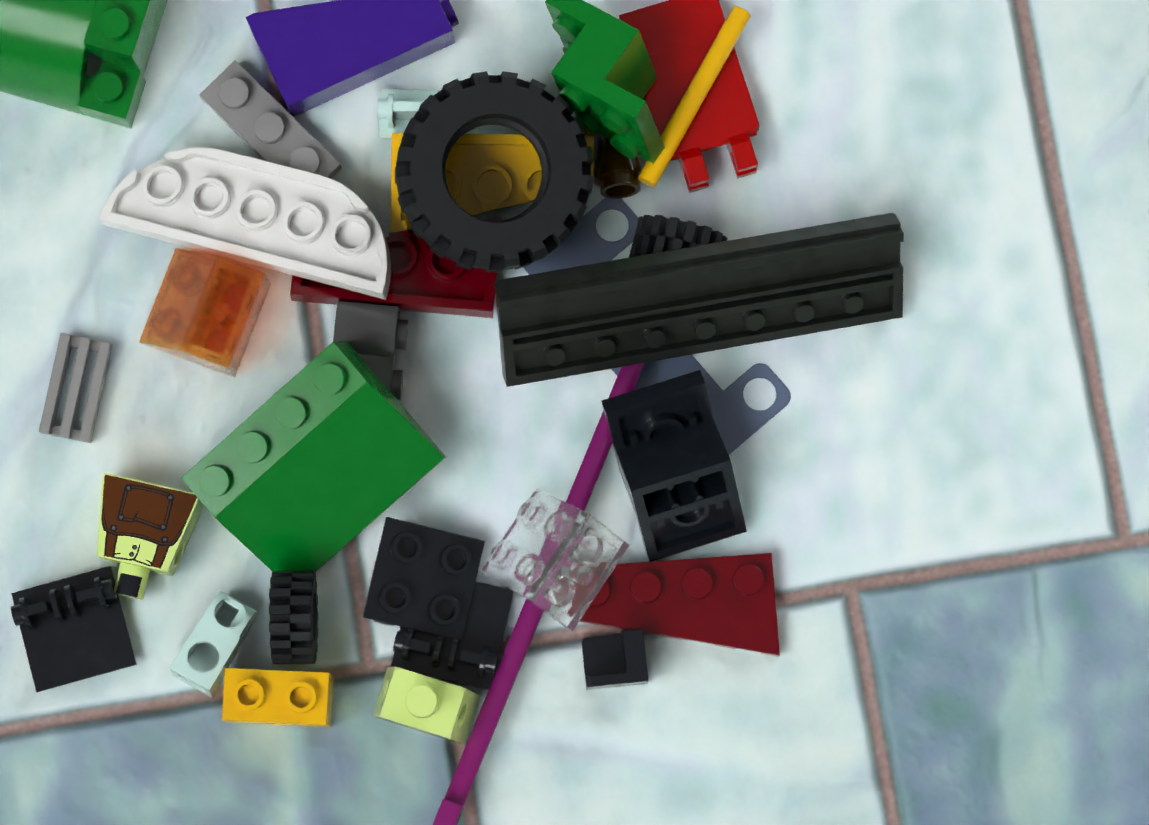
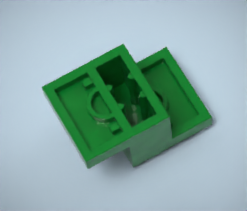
(605, 77)

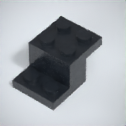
(674, 465)

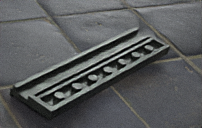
(699, 299)

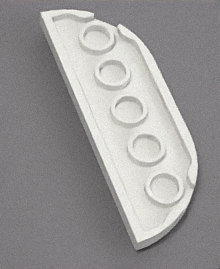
(256, 216)

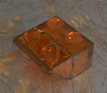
(206, 310)

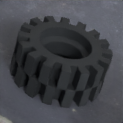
(663, 234)
(293, 617)

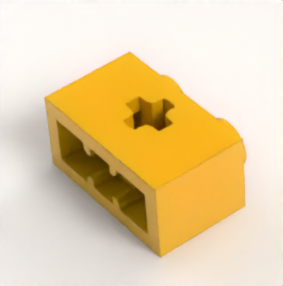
(277, 697)

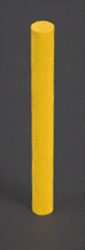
(696, 94)

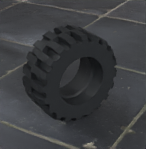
(506, 103)

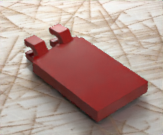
(677, 42)

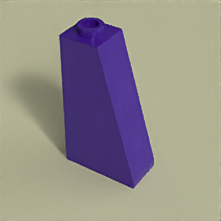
(344, 44)

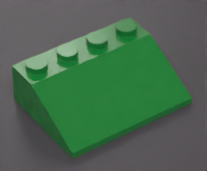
(314, 463)

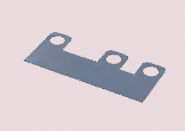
(730, 412)

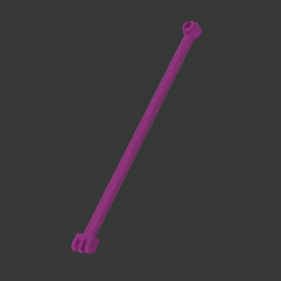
(526, 625)

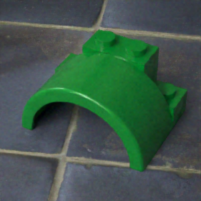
(49, 47)

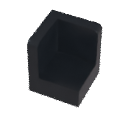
(615, 660)

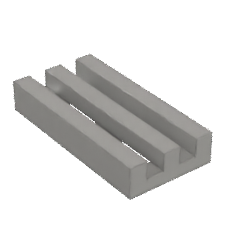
(84, 345)

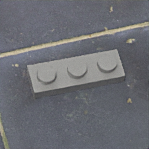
(265, 123)

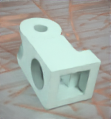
(213, 644)

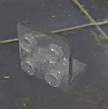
(555, 557)

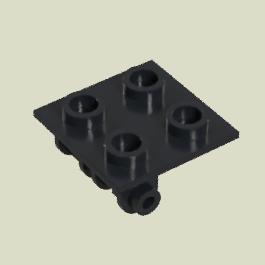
(423, 579)
(73, 629)
(464, 661)

